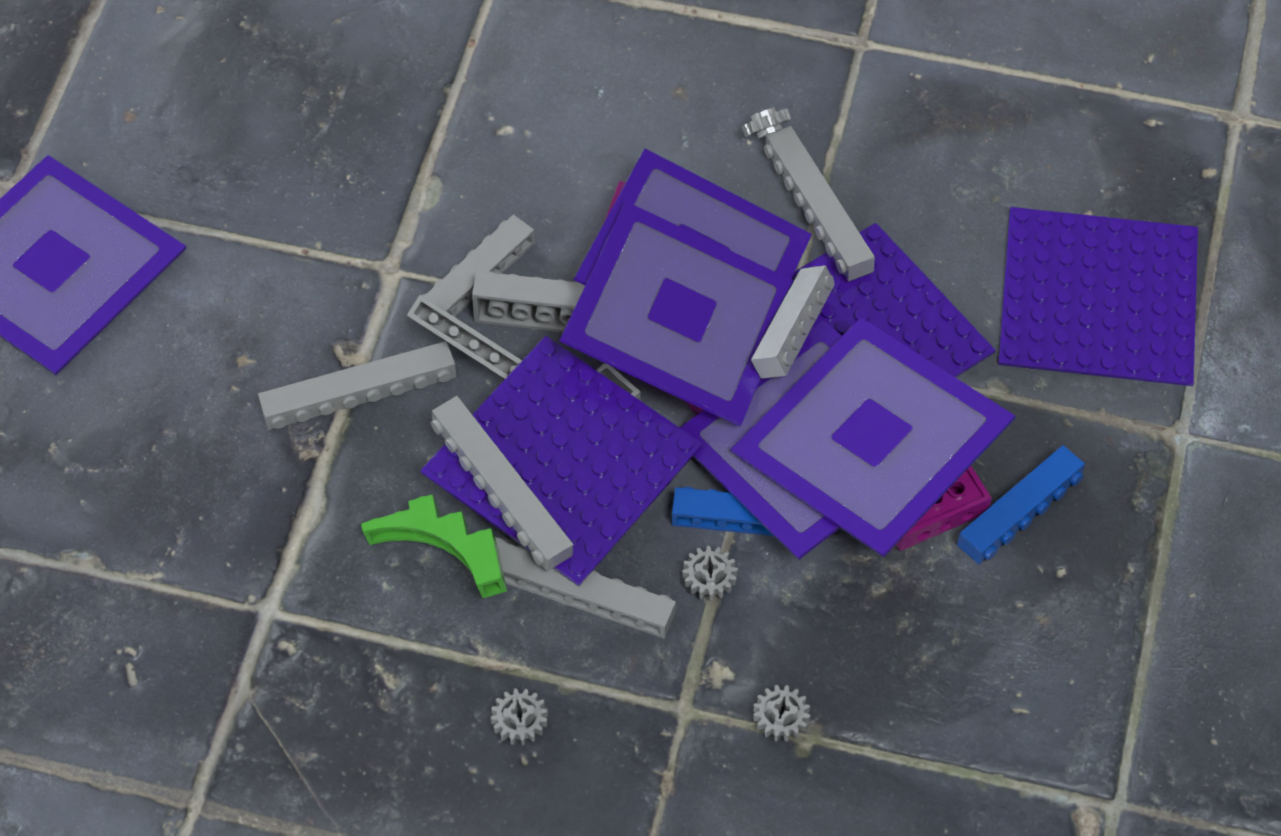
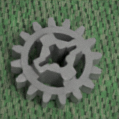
(766, 122)
(697, 574)
(771, 705)
(506, 719)

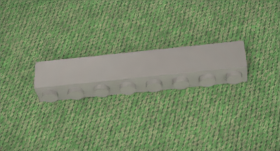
(819, 204)
(357, 385)
(501, 483)
(596, 595)

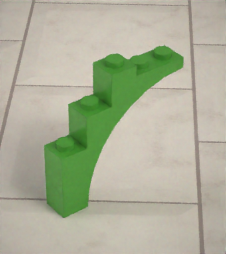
(451, 532)

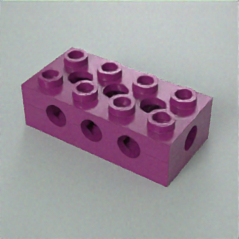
(957, 506)

